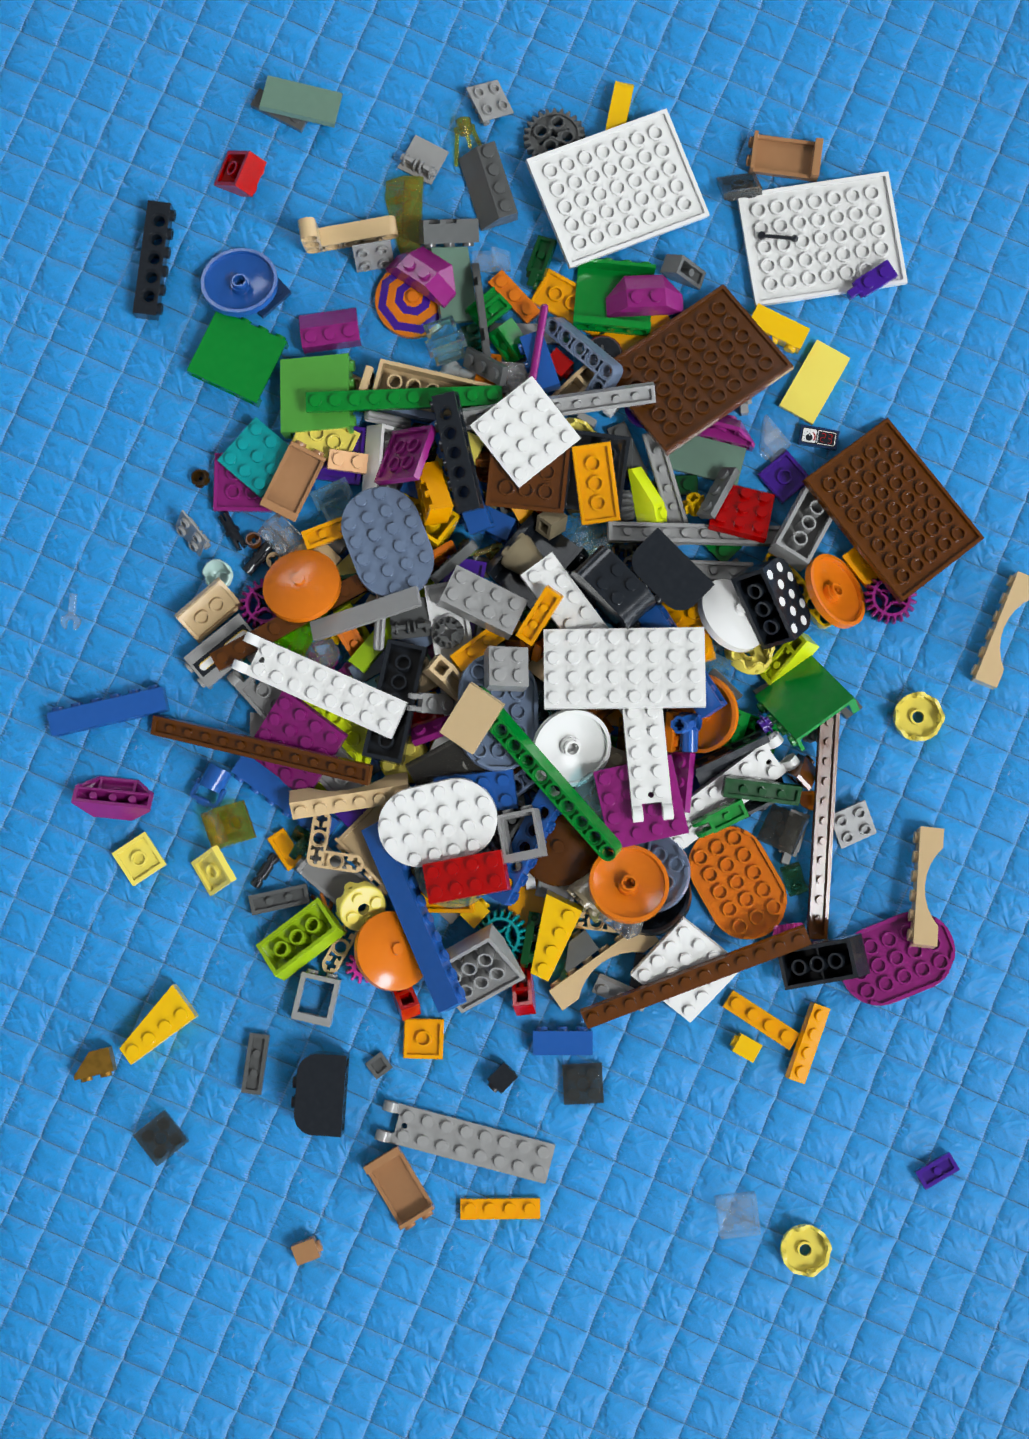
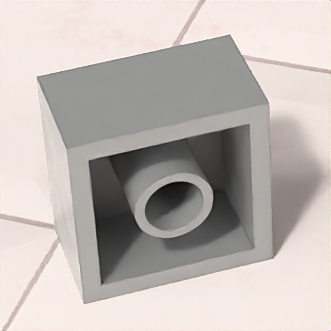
(506, 668)

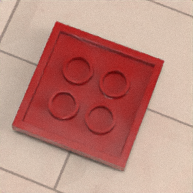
(744, 514)

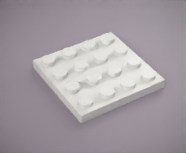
(525, 431)
(676, 951)

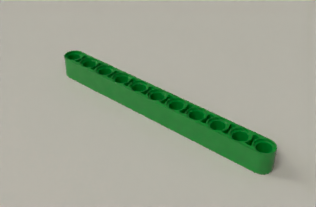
(547, 783)

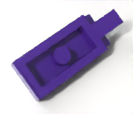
(872, 281)

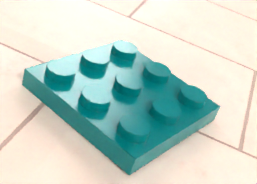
(254, 456)

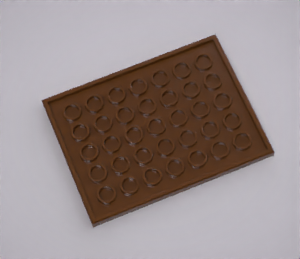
(701, 368)
(893, 510)

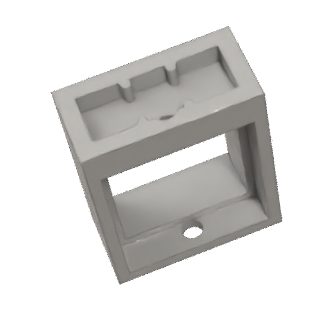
(508, 855)
(313, 1018)

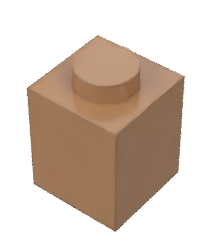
(307, 1250)

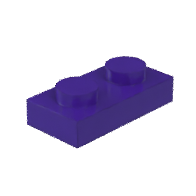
(937, 1170)

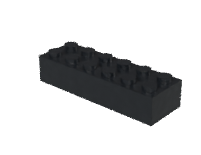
(399, 675)

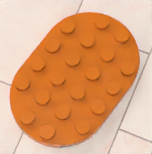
(737, 883)

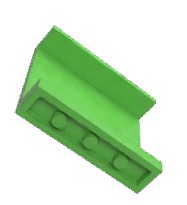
(314, 375)

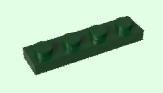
(761, 790)

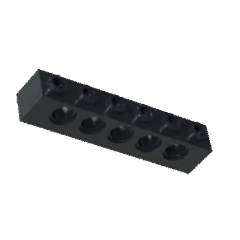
(155, 212)
(473, 500)

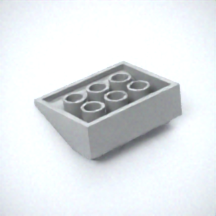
(484, 966)

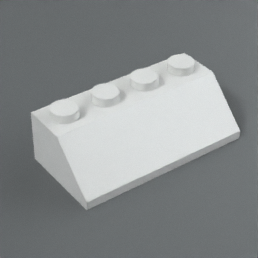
(376, 442)

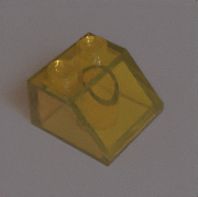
(228, 825)

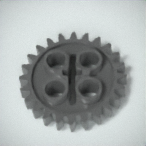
(554, 136)

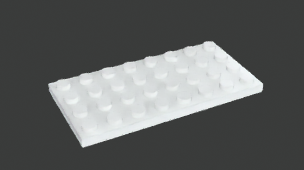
(624, 668)

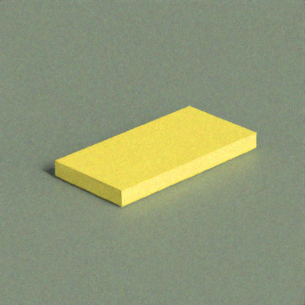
(814, 382)

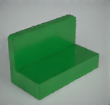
(506, 339)

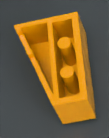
(433, 495)

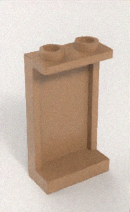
(784, 157)
(293, 480)
(400, 1187)

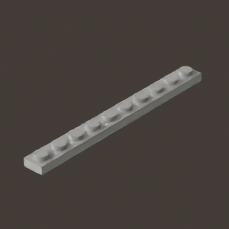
(586, 401)
(680, 534)

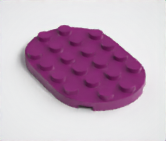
(898, 968)

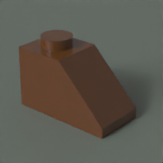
(804, 773)

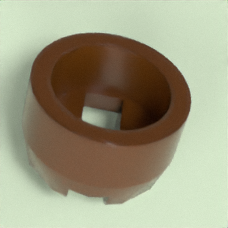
(249, 542)

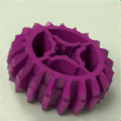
(253, 592)
(906, 606)

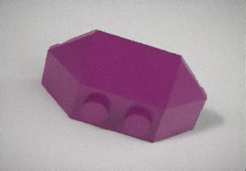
(425, 274)
(644, 297)
(729, 431)
(113, 798)

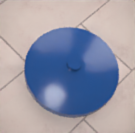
(239, 282)

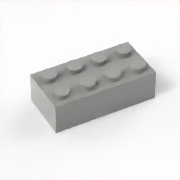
(801, 531)
(482, 602)

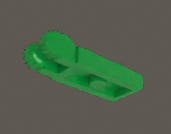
(721, 818)

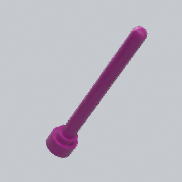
(538, 341)

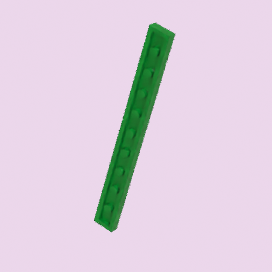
(397, 398)

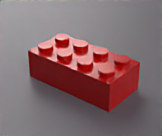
(466, 877)

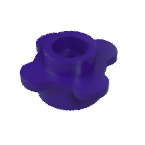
(765, 724)

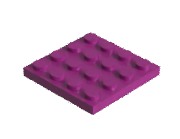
(300, 726)
(615, 804)

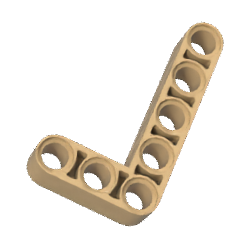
(345, 235)

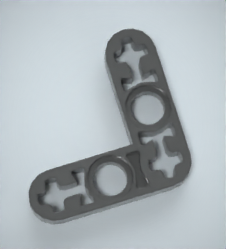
(465, 549)

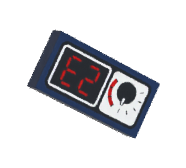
(818, 437)

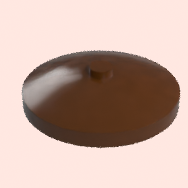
(567, 856)

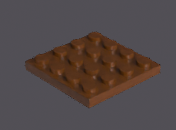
(541, 493)

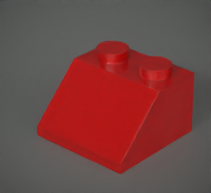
(240, 173)

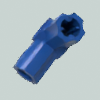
(687, 726)

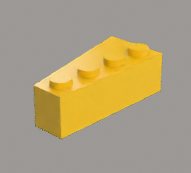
(555, 929)
(162, 1022)

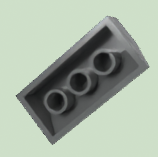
(488, 186)

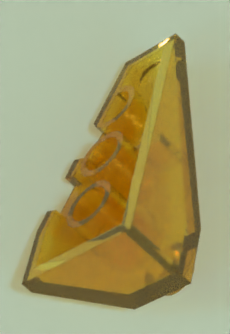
(405, 201)

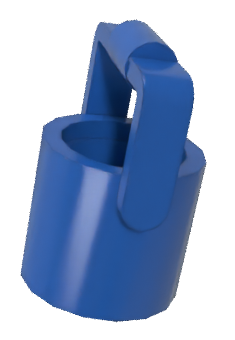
(215, 780)

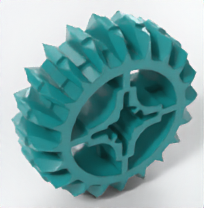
(513, 923)

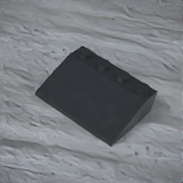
(620, 451)

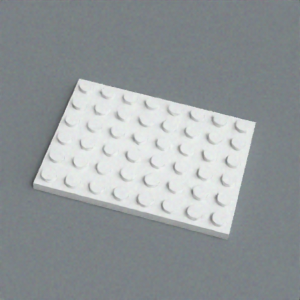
(617, 188)
(841, 233)

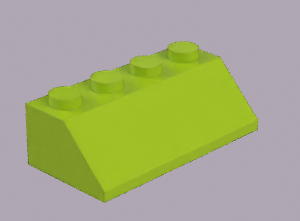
(300, 939)

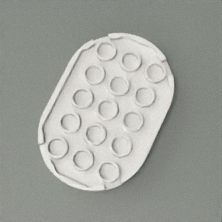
(437, 821)

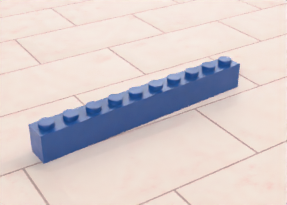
(417, 925)

